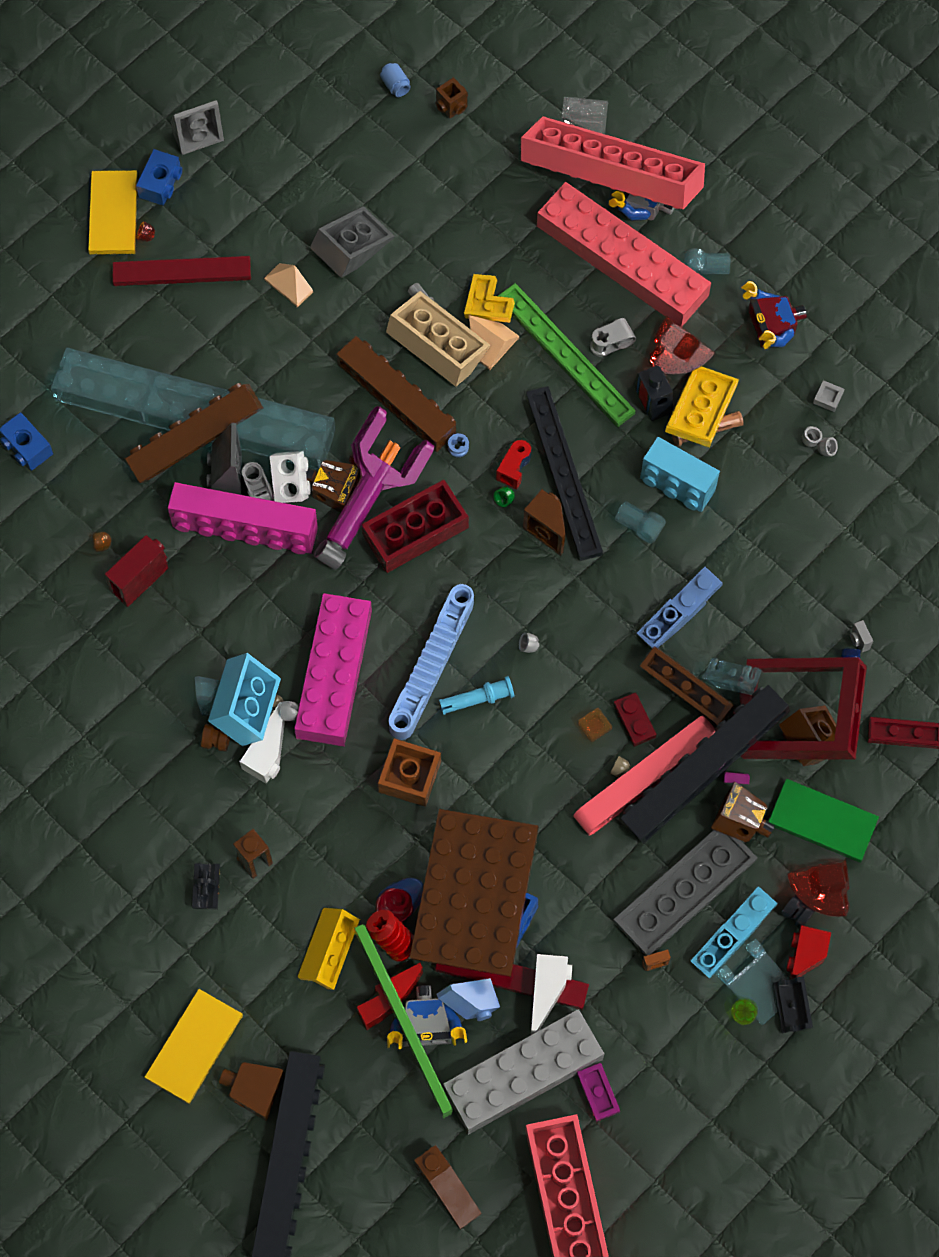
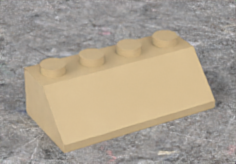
(437, 338)

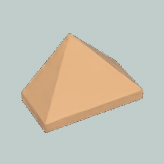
(289, 283)

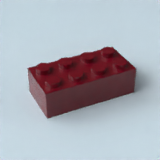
(415, 526)

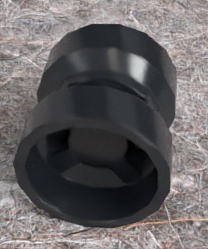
(802, 915)

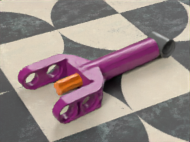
(375, 476)

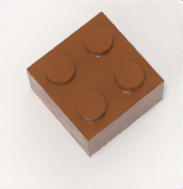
(409, 772)

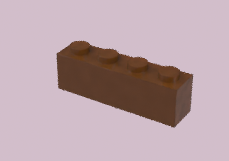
(687, 685)

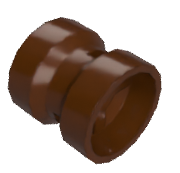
(216, 738)

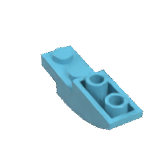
(734, 932)

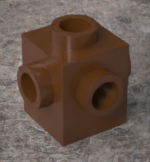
(451, 98)

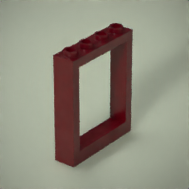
(848, 715)

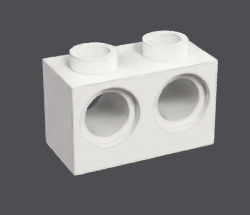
(283, 476)

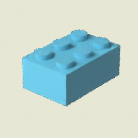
(679, 475)
(244, 699)

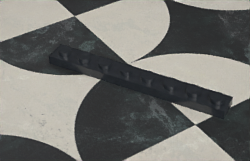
(564, 473)

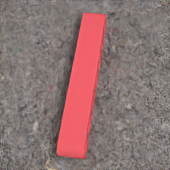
(645, 774)

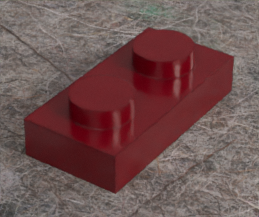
(634, 719)

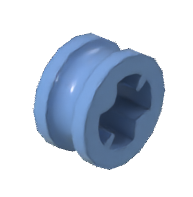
(454, 439)

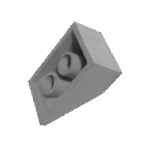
(197, 127)

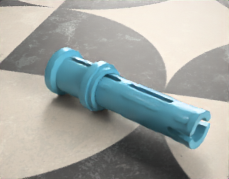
(488, 692)

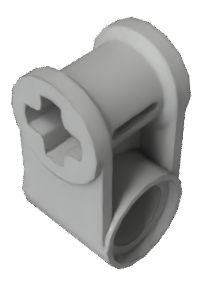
(612, 338)
(257, 487)

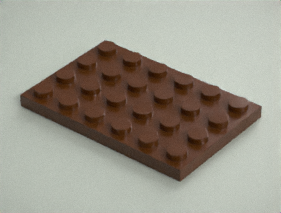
(474, 892)

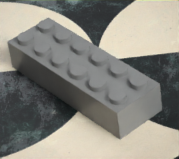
(523, 1071)

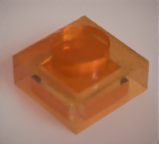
(595, 724)

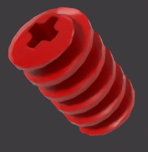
(390, 934)

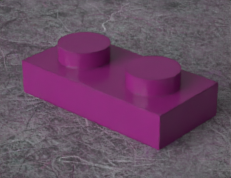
(598, 1092)

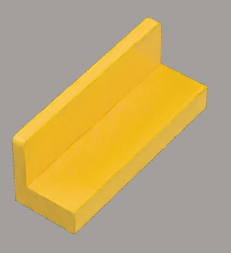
(328, 947)

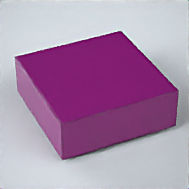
(740, 778)

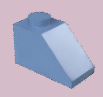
(471, 999)

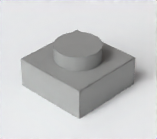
(828, 396)
(861, 637)

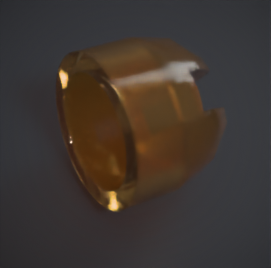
(101, 541)

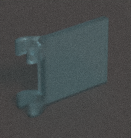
(756, 981)

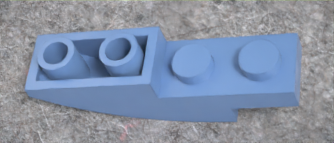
(680, 609)

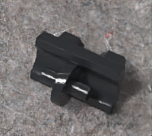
(206, 886)

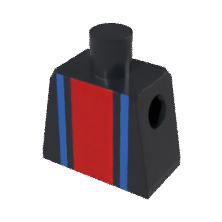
(653, 387)

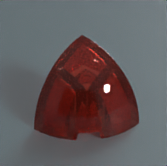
(678, 349)
(823, 887)

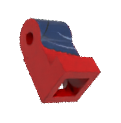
(516, 458)

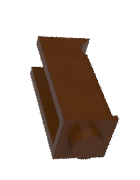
(249, 848)

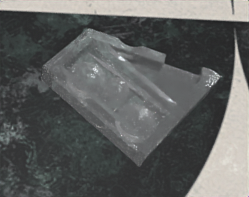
(585, 113)

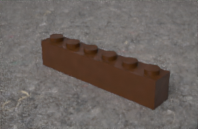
(396, 393)
(193, 433)

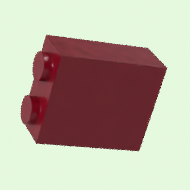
(137, 570)

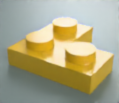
(484, 304)

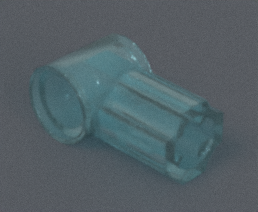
(707, 263)
(645, 524)

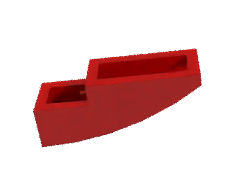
(378, 1008)

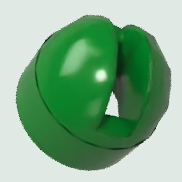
(503, 492)

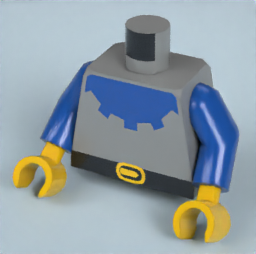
(638, 207)
(431, 1019)

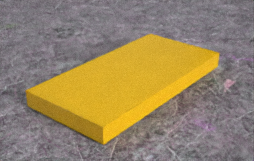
(113, 212)
(702, 406)
(194, 1046)

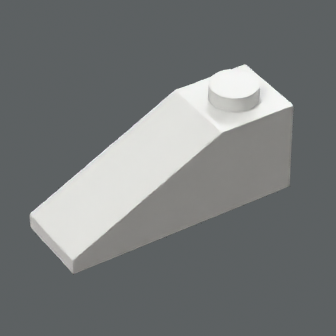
(264, 756)
(549, 985)

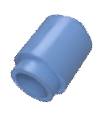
(395, 79)

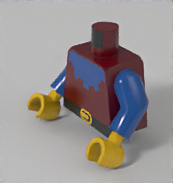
(772, 316)

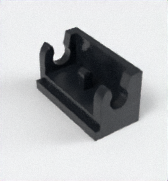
(792, 1005)

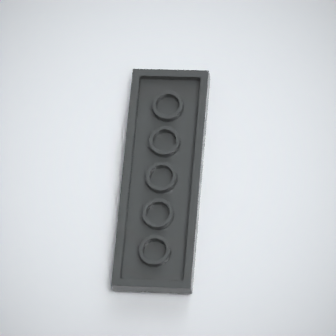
(684, 891)

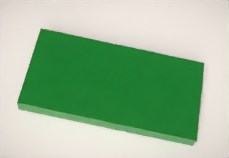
(823, 820)

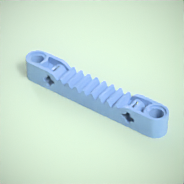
(431, 662)

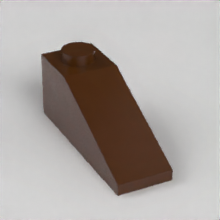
(447, 1187)

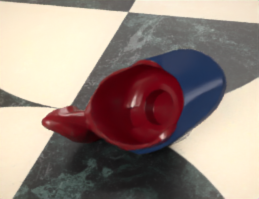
(401, 898)

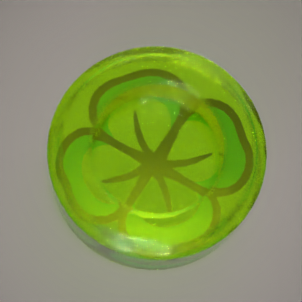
(744, 1011)

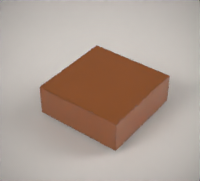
(656, 960)

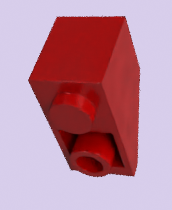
(810, 950)

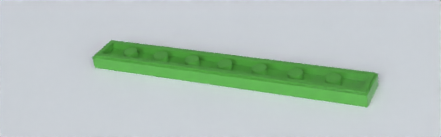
(569, 357)
(403, 1021)

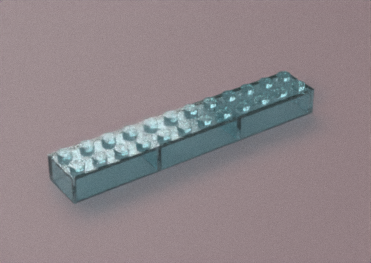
(165, 399)

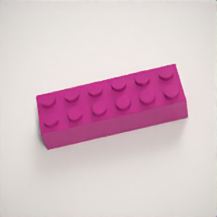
(243, 518)
(333, 670)

